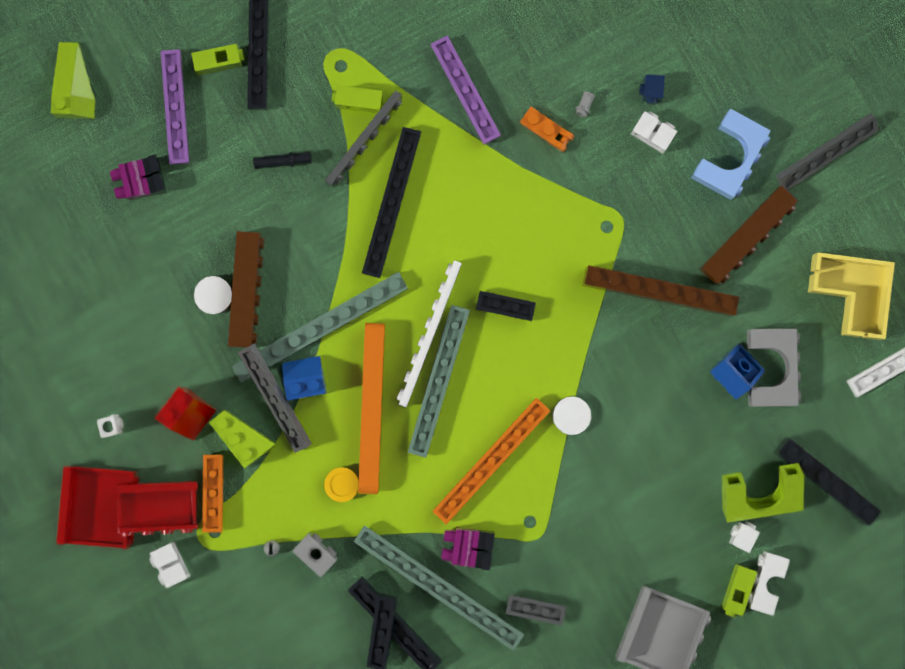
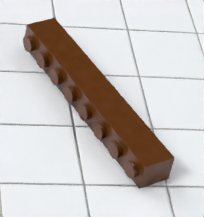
(661, 291)

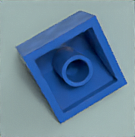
(737, 371)
(303, 378)

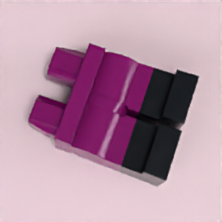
(139, 178)
(463, 547)

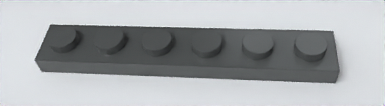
(369, 133)
(828, 152)
(274, 398)

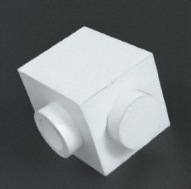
(744, 536)

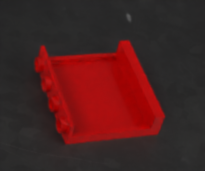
(90, 507)

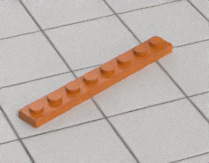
(491, 461)

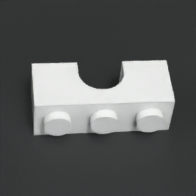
(769, 566)

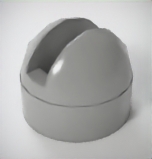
(276, 547)

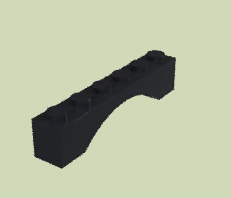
(829, 482)

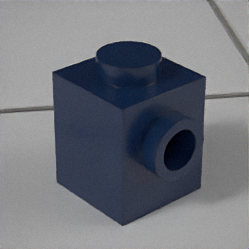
(652, 88)

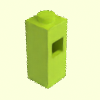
(217, 59)
(357, 99)
(738, 590)

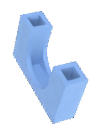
(752, 138)

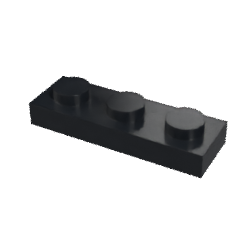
(505, 306)

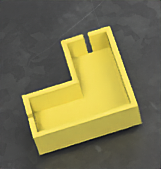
(866, 289)

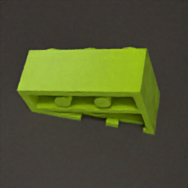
(242, 439)

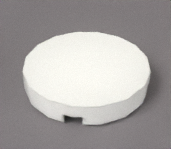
(213, 295)
(571, 415)

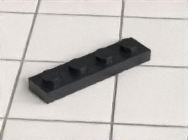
(382, 631)

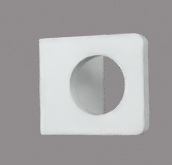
(117, 424)

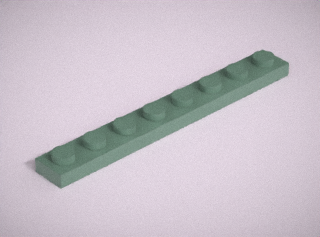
(438, 381)

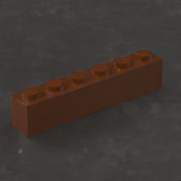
(745, 238)
(245, 289)

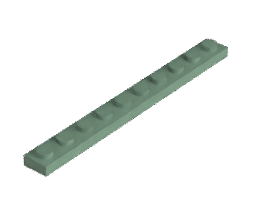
(327, 323)
(439, 588)

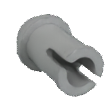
(585, 103)

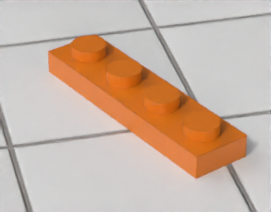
(213, 493)

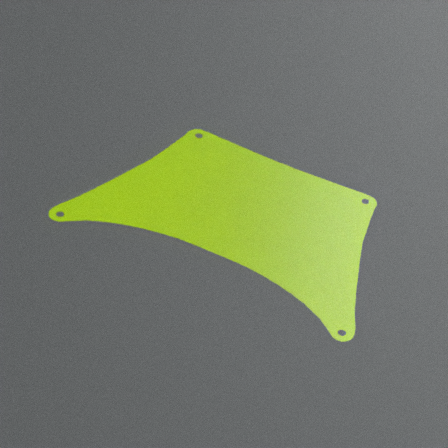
(512, 240)

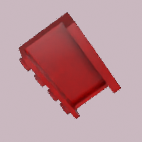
(156, 507)

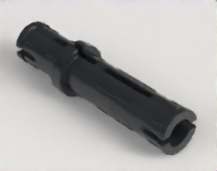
(282, 160)

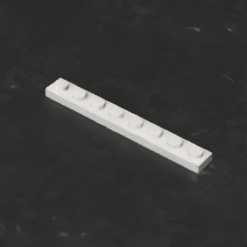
(431, 325)

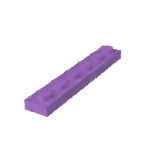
(465, 90)
(175, 107)

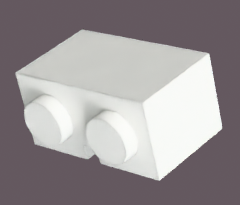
(654, 132)
(170, 565)

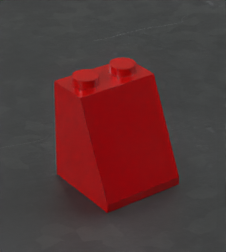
(185, 413)

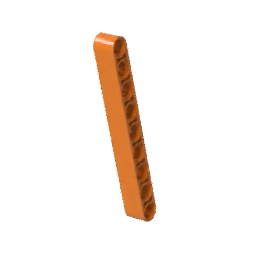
(371, 408)

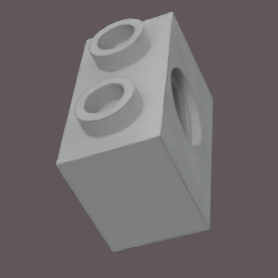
(318, 565)

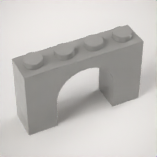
(785, 343)

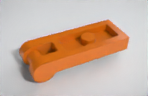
(546, 129)

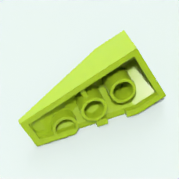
(71, 85)

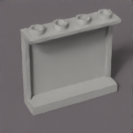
(662, 632)

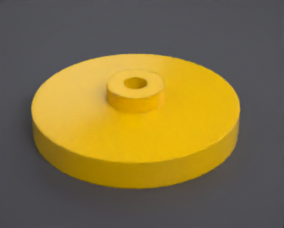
(341, 484)

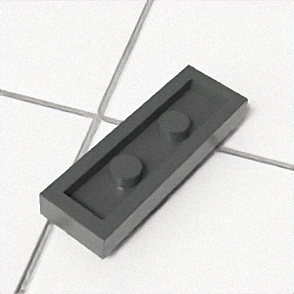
(535, 609)

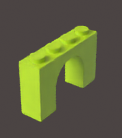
(785, 499)

